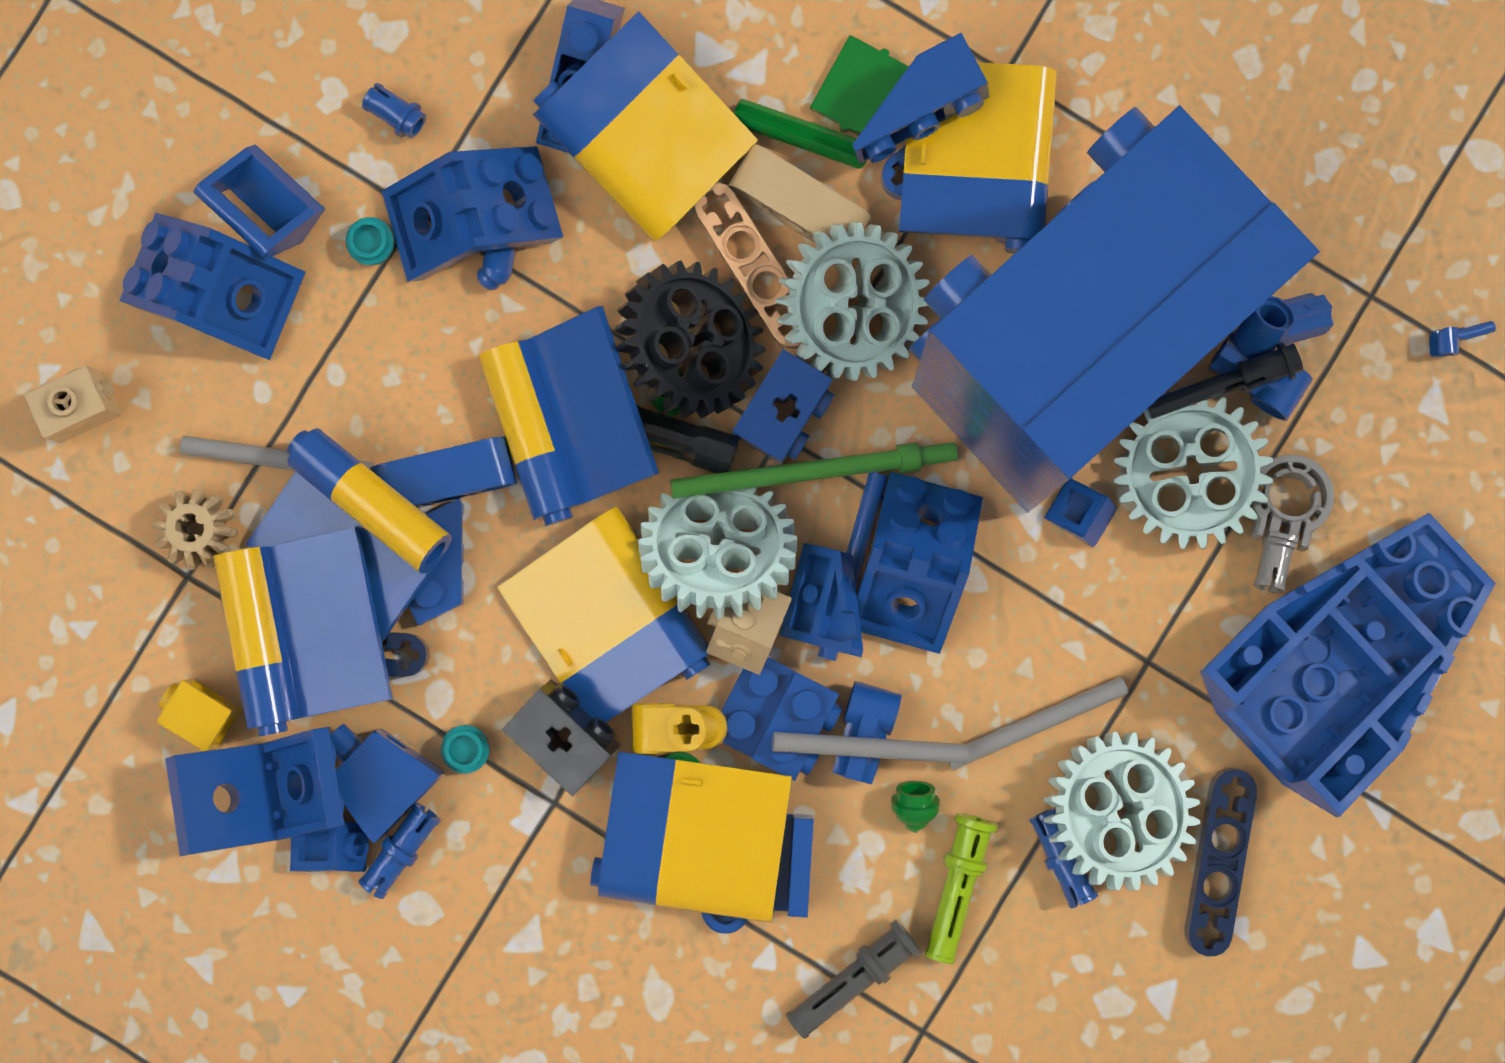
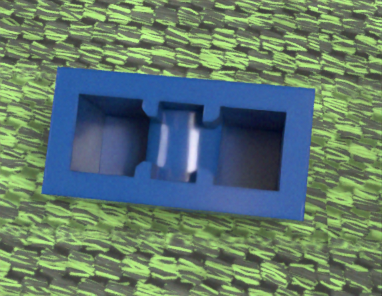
(785, 380)

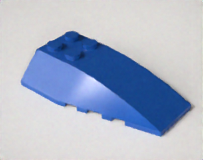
(1349, 662)

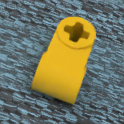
(672, 727)

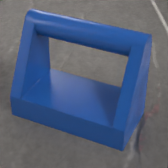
(268, 194)

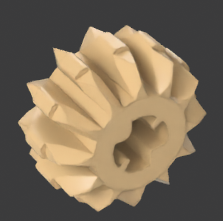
(205, 512)

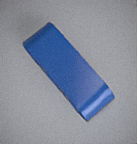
(451, 472)

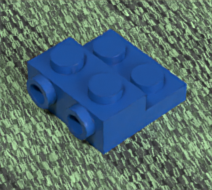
(777, 703)

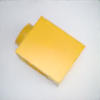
(197, 714)

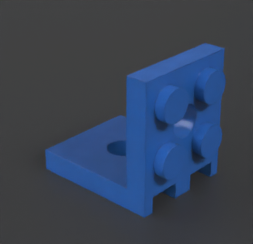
(469, 208)
(194, 280)
(918, 562)
(273, 791)

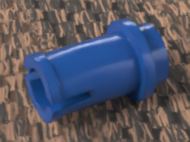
(393, 110)

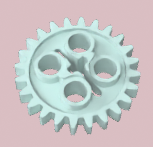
(813, 302)
(1198, 515)
(718, 548)
(1158, 794)

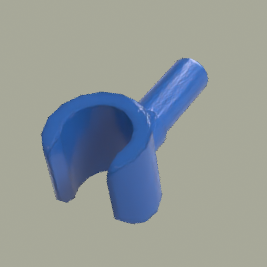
(1446, 341)

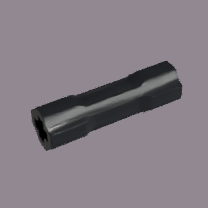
(695, 444)

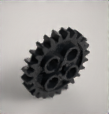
(655, 322)

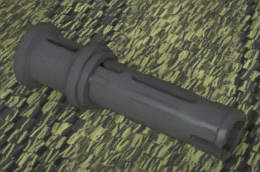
(872, 966)

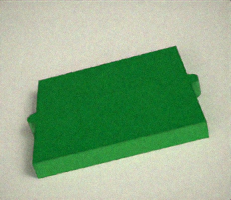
(857, 85)

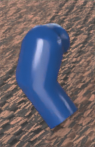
(496, 267)

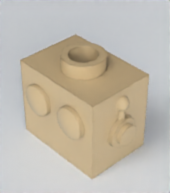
(90, 404)
(748, 638)

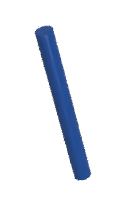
(862, 532)

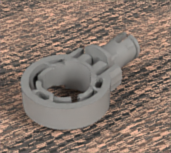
(1277, 545)

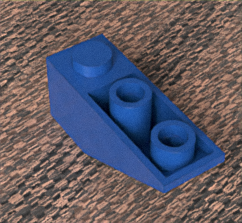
(584, 31)
(931, 90)

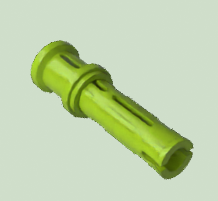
(964, 866)

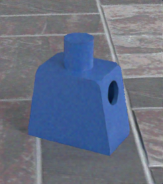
(380, 778)

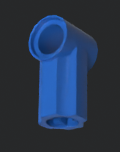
(1283, 322)
(1273, 398)
(868, 714)

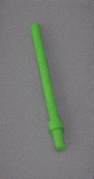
(906, 458)

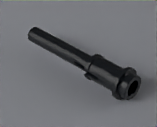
(1249, 374)

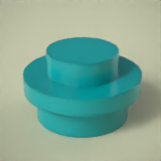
(369, 241)
(465, 749)

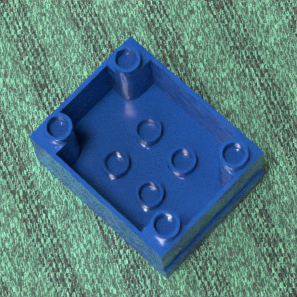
(1103, 304)

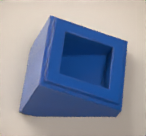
(1081, 512)

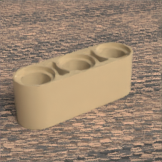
(792, 195)

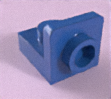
(330, 850)

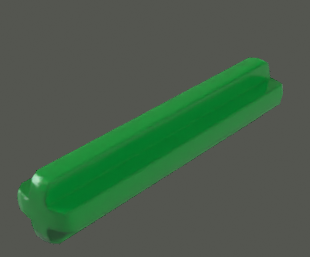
(797, 132)

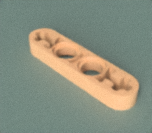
(749, 268)

